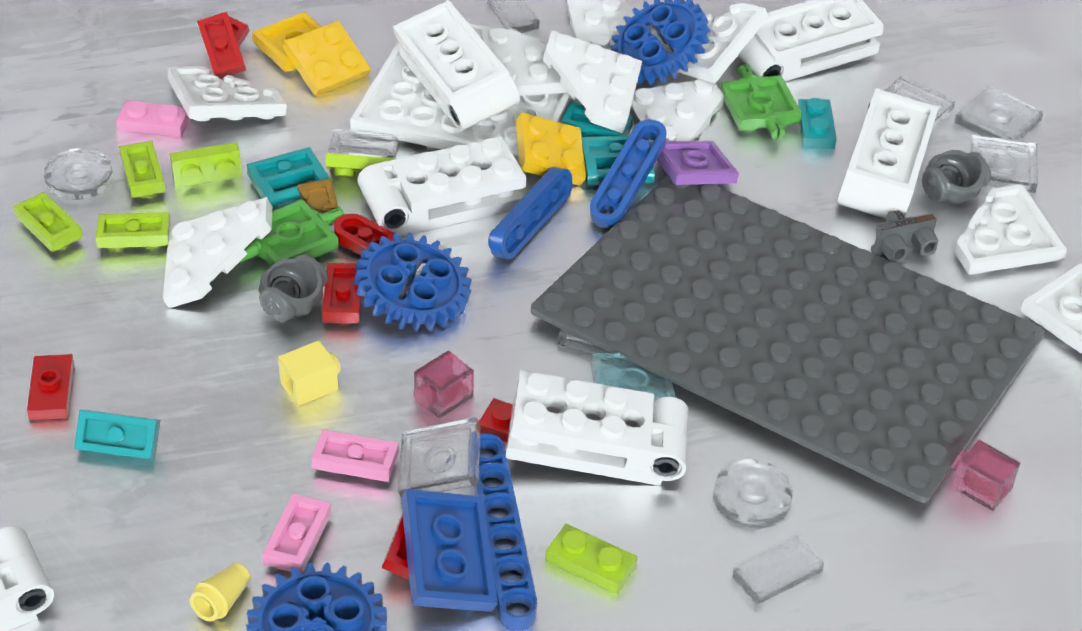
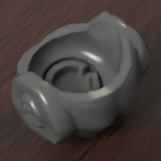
(955, 176)
(292, 287)

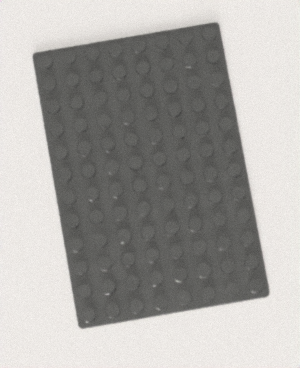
(795, 331)

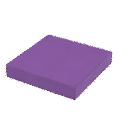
(696, 163)

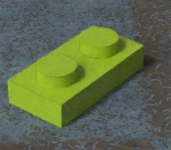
(206, 164)
(346, 165)
(142, 169)
(47, 221)
(133, 230)
(591, 558)

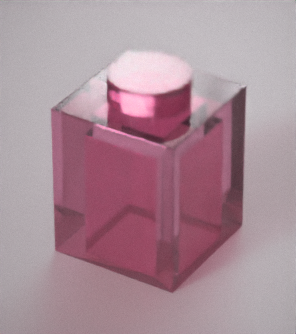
(443, 384)
(984, 474)

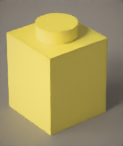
(309, 373)

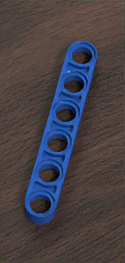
(506, 527)

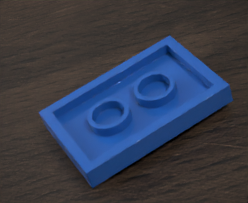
(448, 551)

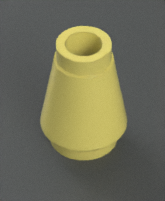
(219, 592)

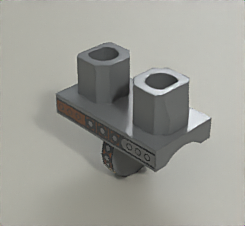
(901, 234)

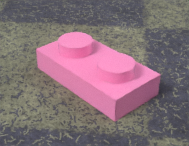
(152, 119)
(355, 455)
(297, 533)

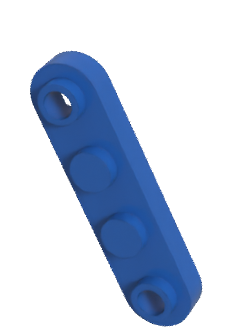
(628, 173)
(530, 213)

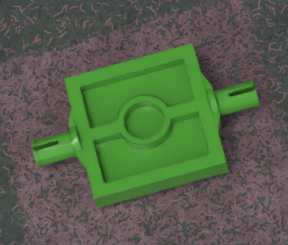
(760, 102)
(296, 232)

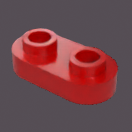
(358, 232)

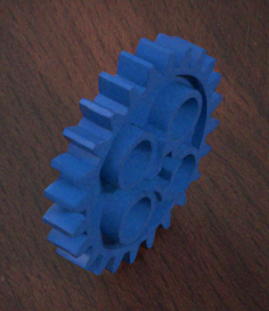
(677, 24)
(434, 295)
(318, 603)

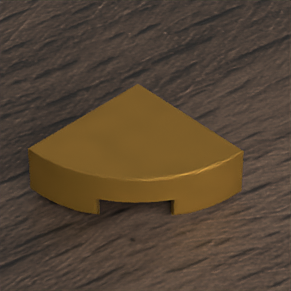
(318, 195)

